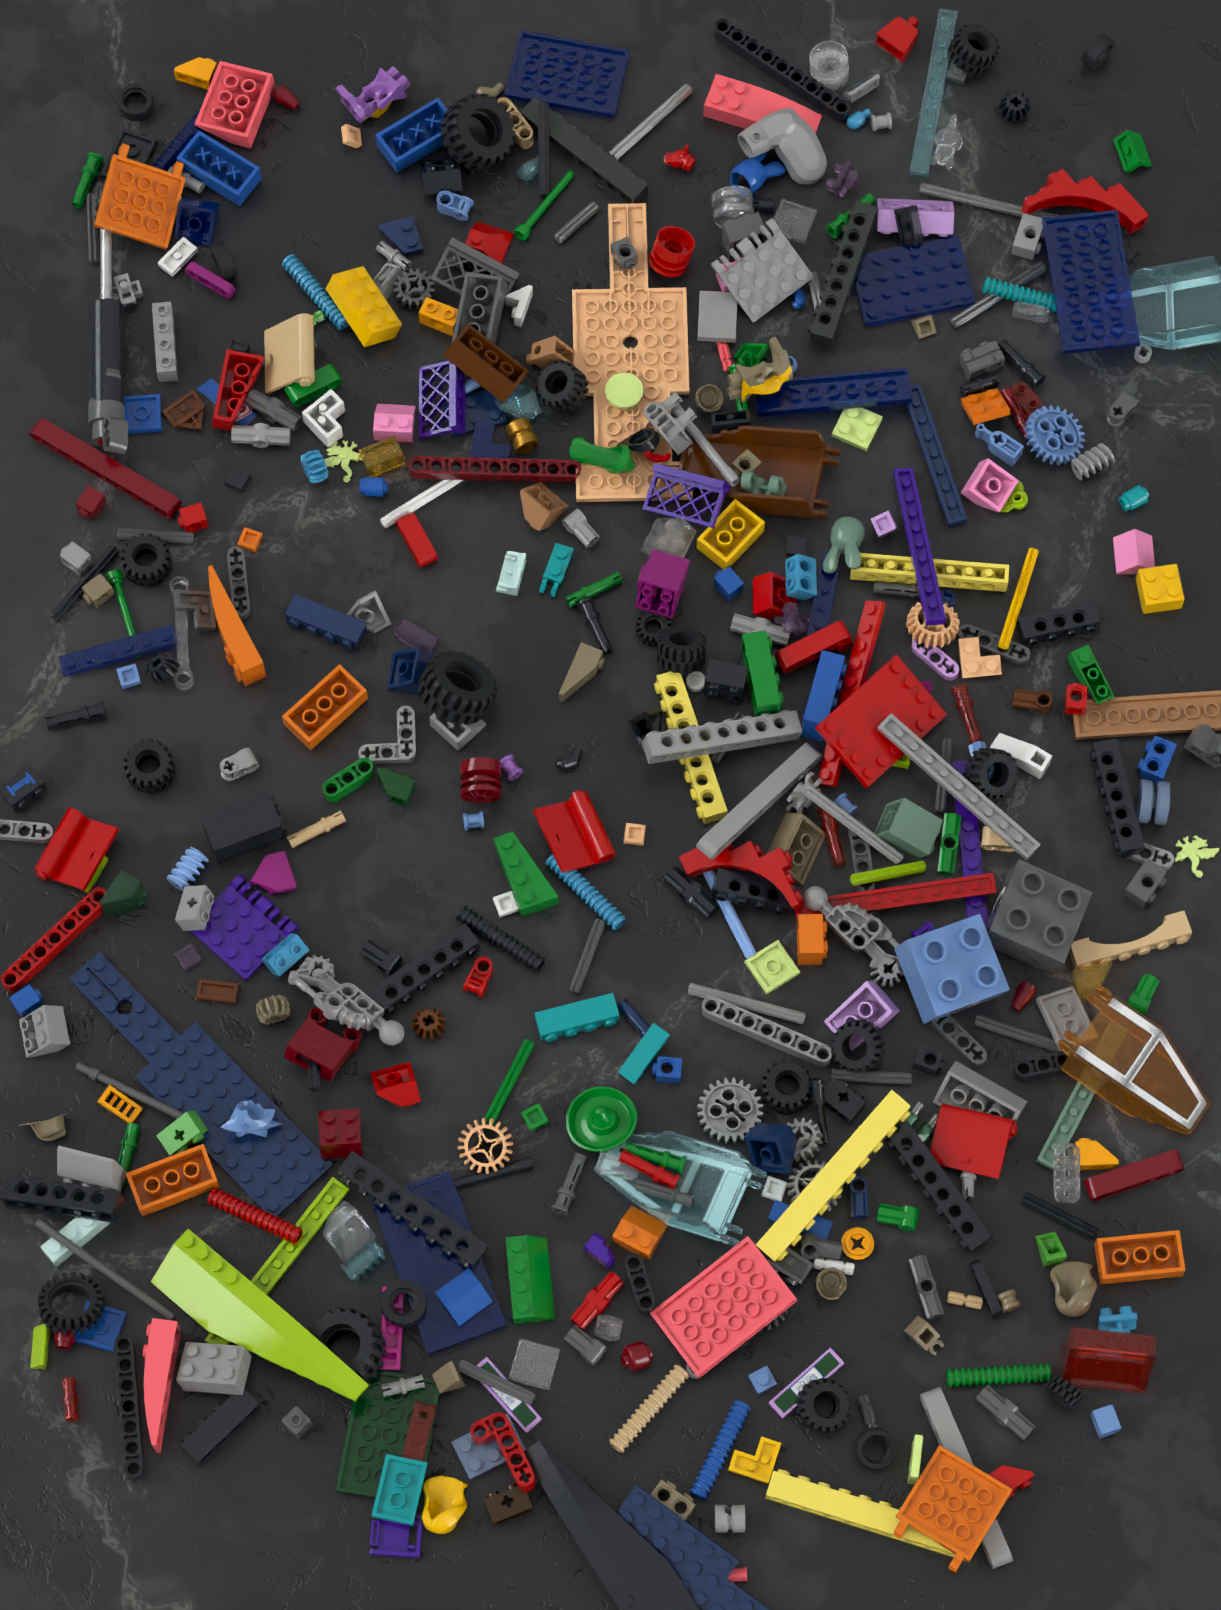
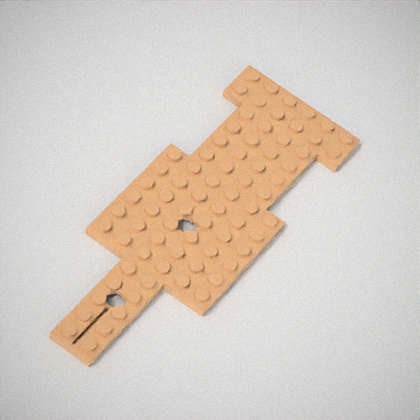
(659, 360)

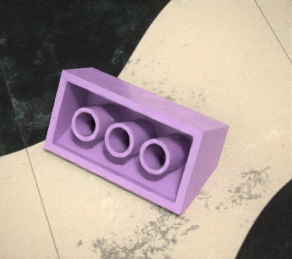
(934, 216)

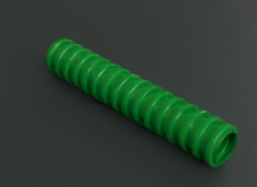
(998, 1375)

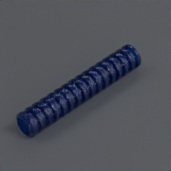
(177, 145)

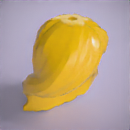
(443, 1503)

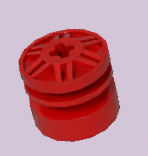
(671, 251)

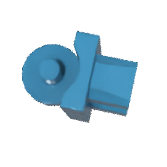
(1121, 1323)

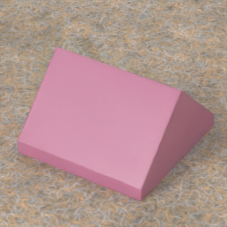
(1133, 552)

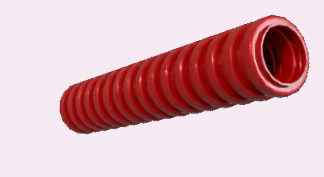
(256, 1216)

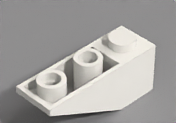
(1027, 756)

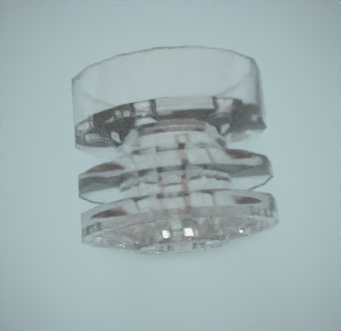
(829, 64)

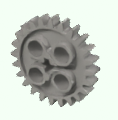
(718, 1124)

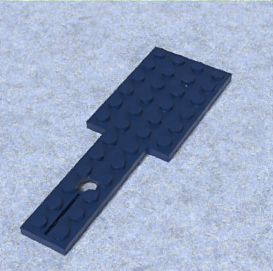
(693, 1555)

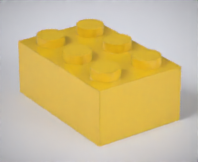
(732, 535)

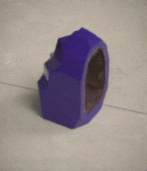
(600, 1250)

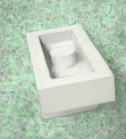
(520, 301)

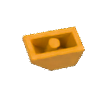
(196, 72)
(1095, 1156)

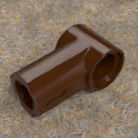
(1030, 700)

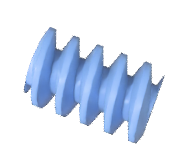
(187, 868)

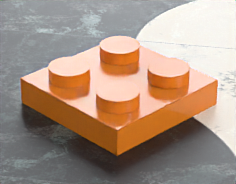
(985, 406)

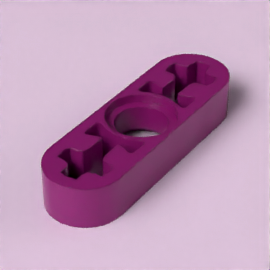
(210, 280)

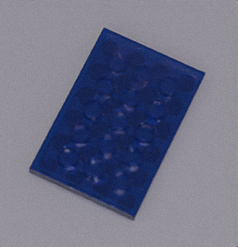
(567, 73)
(913, 281)

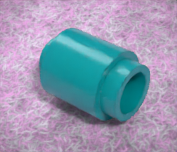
(1134, 498)

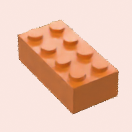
(325, 707)
(172, 1180)
(1139, 1257)

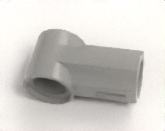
(577, 524)

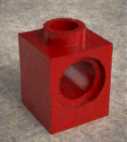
(192, 518)
(1076, 707)

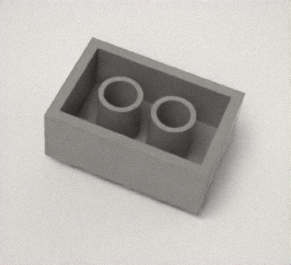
(214, 1368)

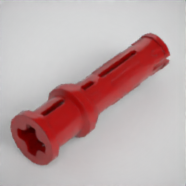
(657, 1174)

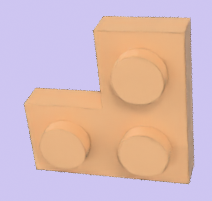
(972, 664)

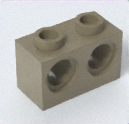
(675, 1498)

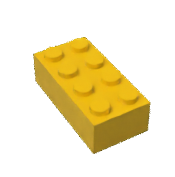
(363, 306)

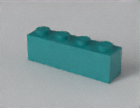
(576, 1017)

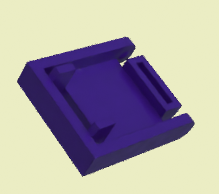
(393, 1538)

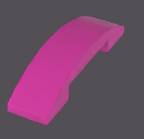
(393, 1338)

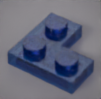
(482, 443)

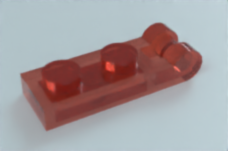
(419, 1432)

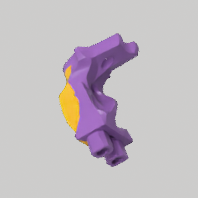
(383, 91)

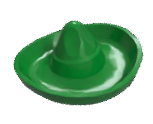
(601, 1119)

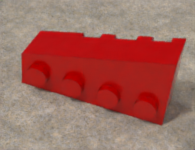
(236, 381)

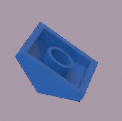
(463, 1297)

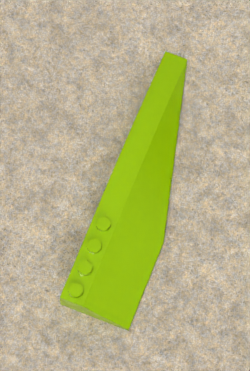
(243, 1314)

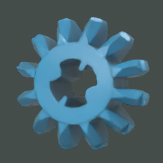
(314, 466)

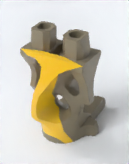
(755, 379)

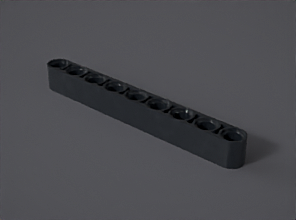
(786, 77)

